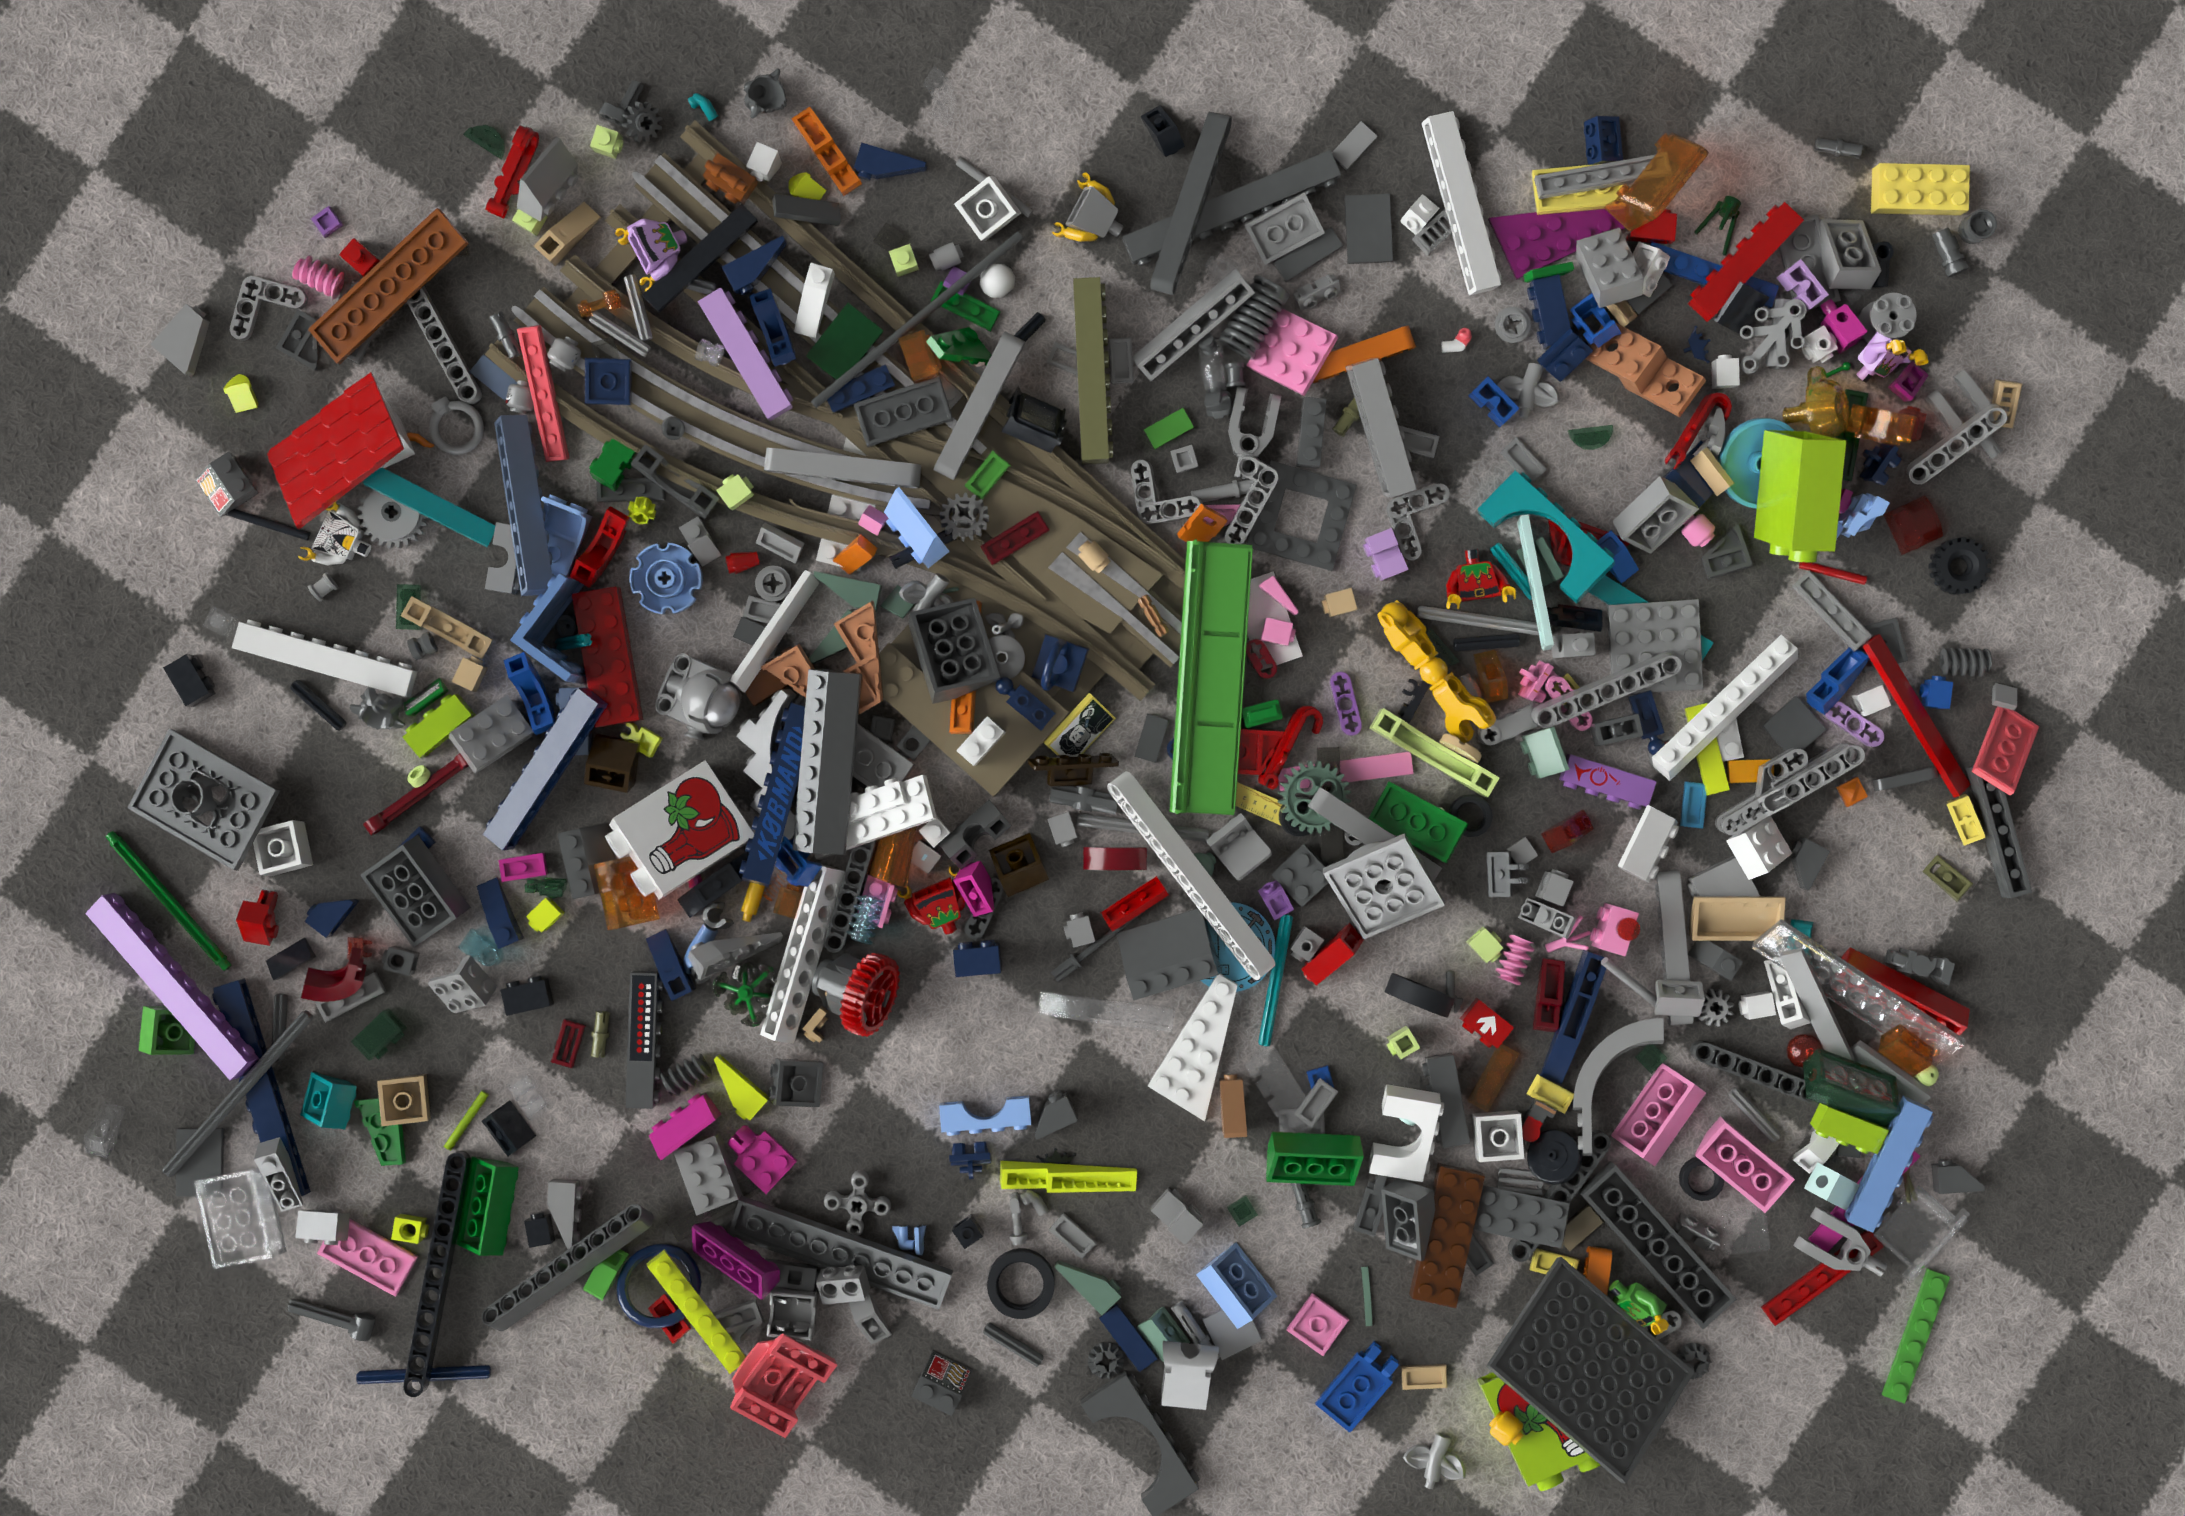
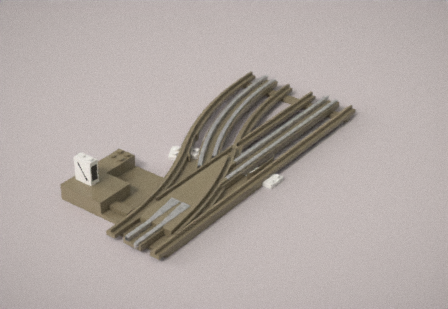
(1039, 581)

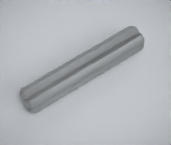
(638, 307)
(620, 334)
(1754, 1114)

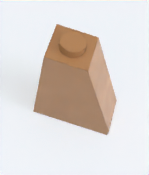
(1232, 1106)

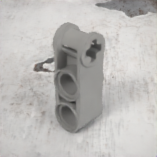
(1509, 725)

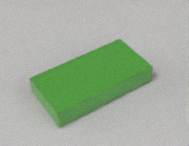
(1168, 428)
(987, 475)

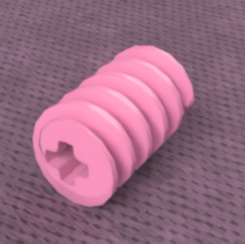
(319, 277)
(1514, 959)

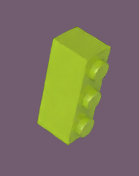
(437, 725)
(1848, 1129)

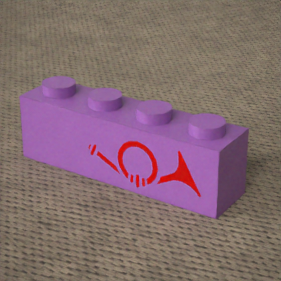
(1608, 781)

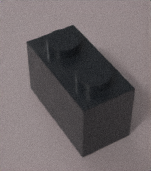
(190, 680)
(526, 996)

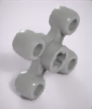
(857, 1195)

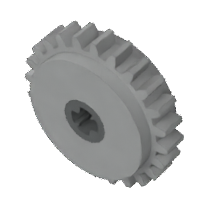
(387, 527)

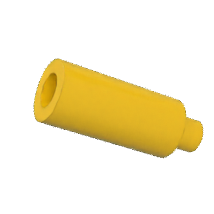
(752, 900)

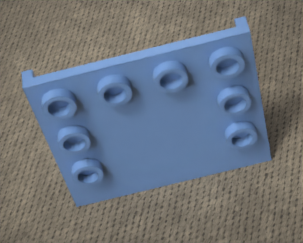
(541, 620)

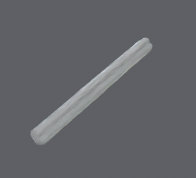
(1477, 620)
(1127, 826)

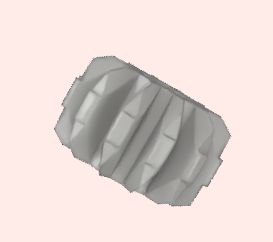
(1719, 999)

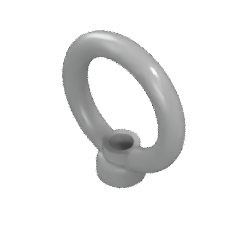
(442, 408)

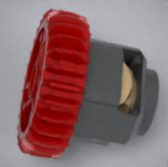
(858, 990)

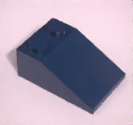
(1690, 480)

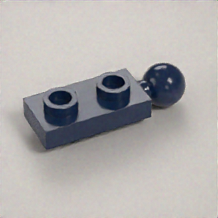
(1025, 703)
(1650, 721)

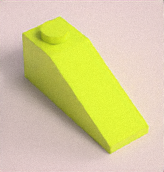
(742, 1092)

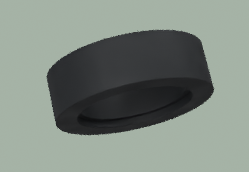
(1419, 995)
(1020, 1311)

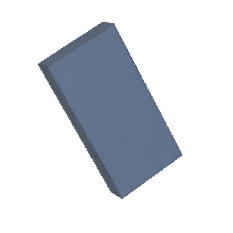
(492, 376)

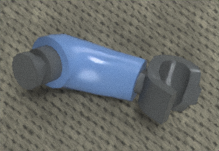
(707, 933)

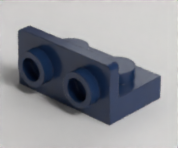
(1603, 140)

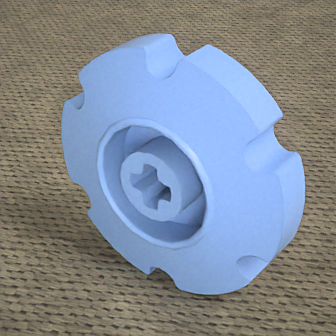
(678, 591)

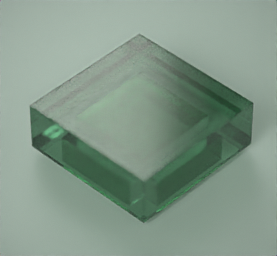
(1651, 1057)
(1242, 1210)

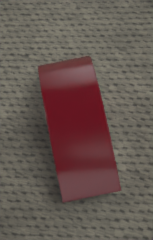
(1114, 858)

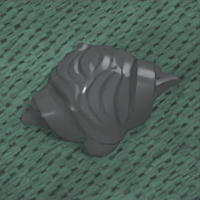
(765, 94)
(379, 710)

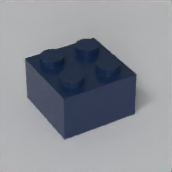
(977, 959)

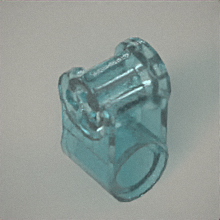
(478, 948)

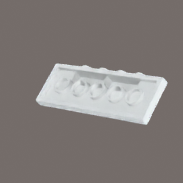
(888, 810)

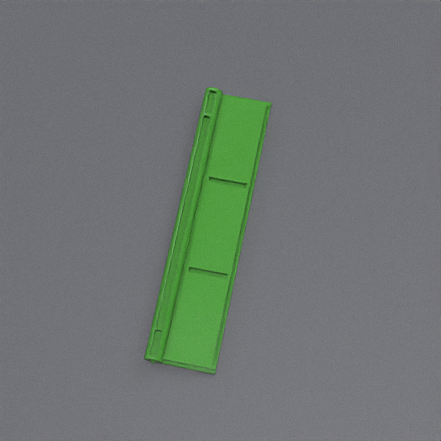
(1211, 678)

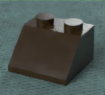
(1018, 864)

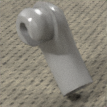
(1036, 1200)

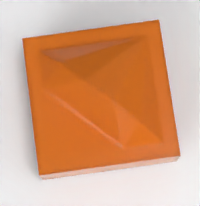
(1852, 791)

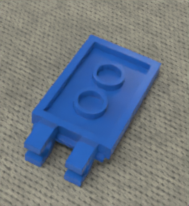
(1357, 1387)

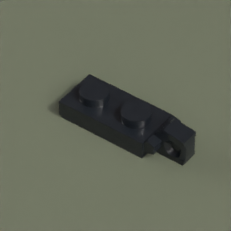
(1576, 617)

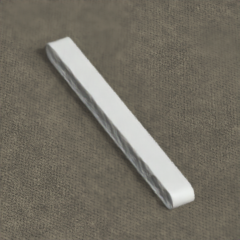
(1191, 875)

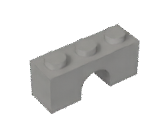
(504, 578)

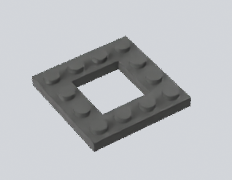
(1339, 498)

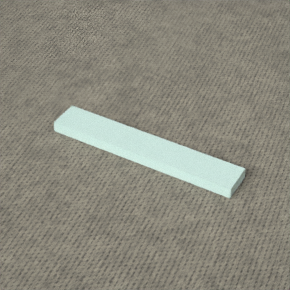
(1535, 582)

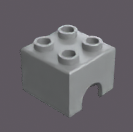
(792, 1313)

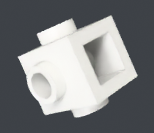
(1819, 345)

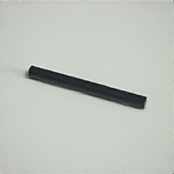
(270, 524)

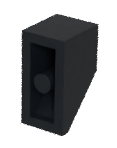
(1163, 131)

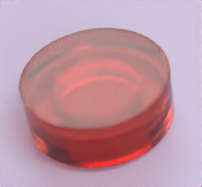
(1628, 929)

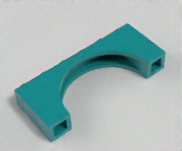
(1518, 498)

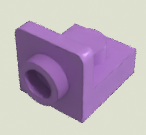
(1275, 899)

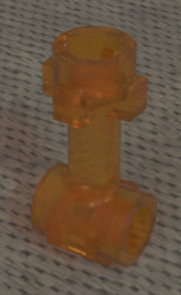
(611, 301)

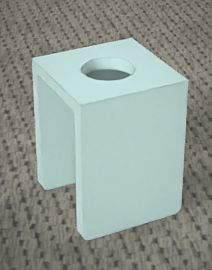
(1831, 1186)

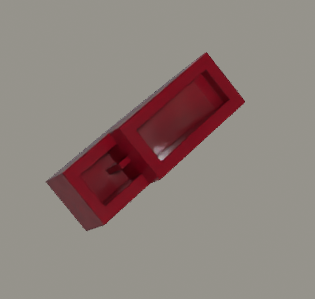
(1549, 995)

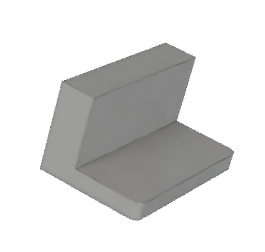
(1679, 998)

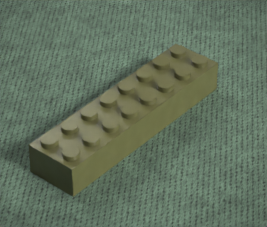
(1091, 370)

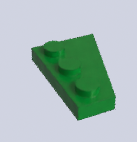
(959, 345)
(386, 1140)

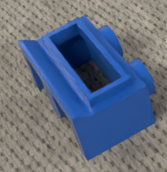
(1586, 308)
(807, 869)

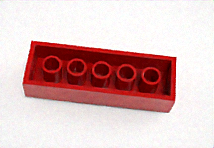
(609, 657)

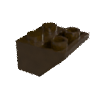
(612, 763)

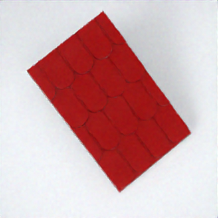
(338, 450)

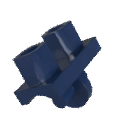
(1877, 461)
(960, 1158)

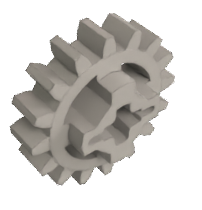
(968, 510)

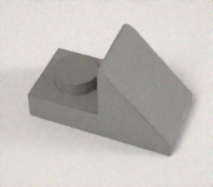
(700, 541)

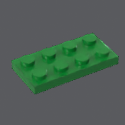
(1421, 821)

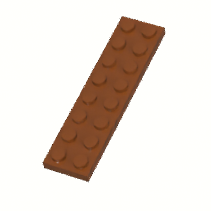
(388, 286)

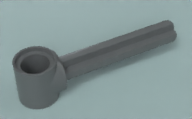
(359, 1326)

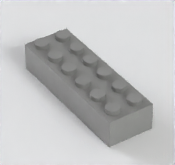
(1381, 427)

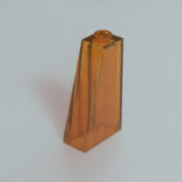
(893, 858)

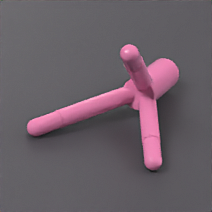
(1560, 943)

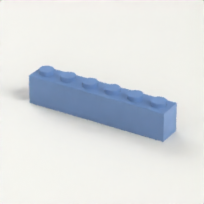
(1886, 1168)

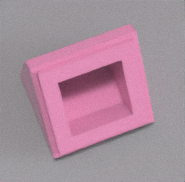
(873, 520)

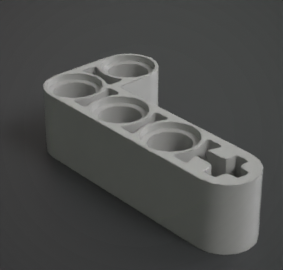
(1247, 503)

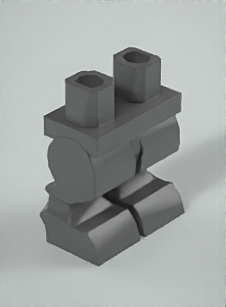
(1908, 961)

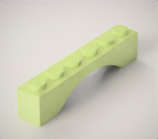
(1433, 753)

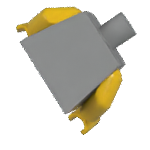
(1092, 214)

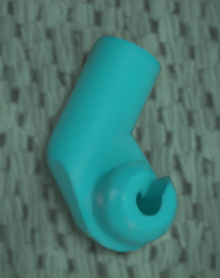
(705, 104)

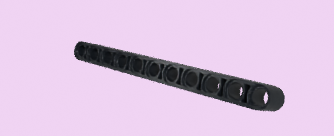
(430, 1282)

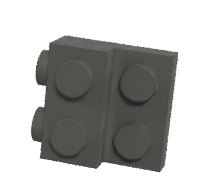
(796, 1083)

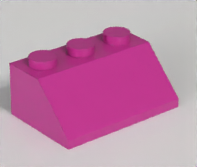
(683, 1125)

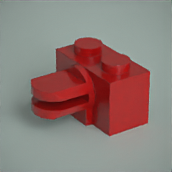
(257, 919)

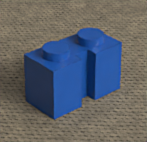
(1495, 399)

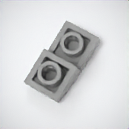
(1716, 432)

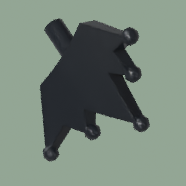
(1056, 1158)

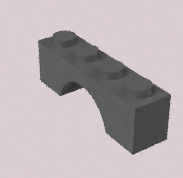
(693, 500)

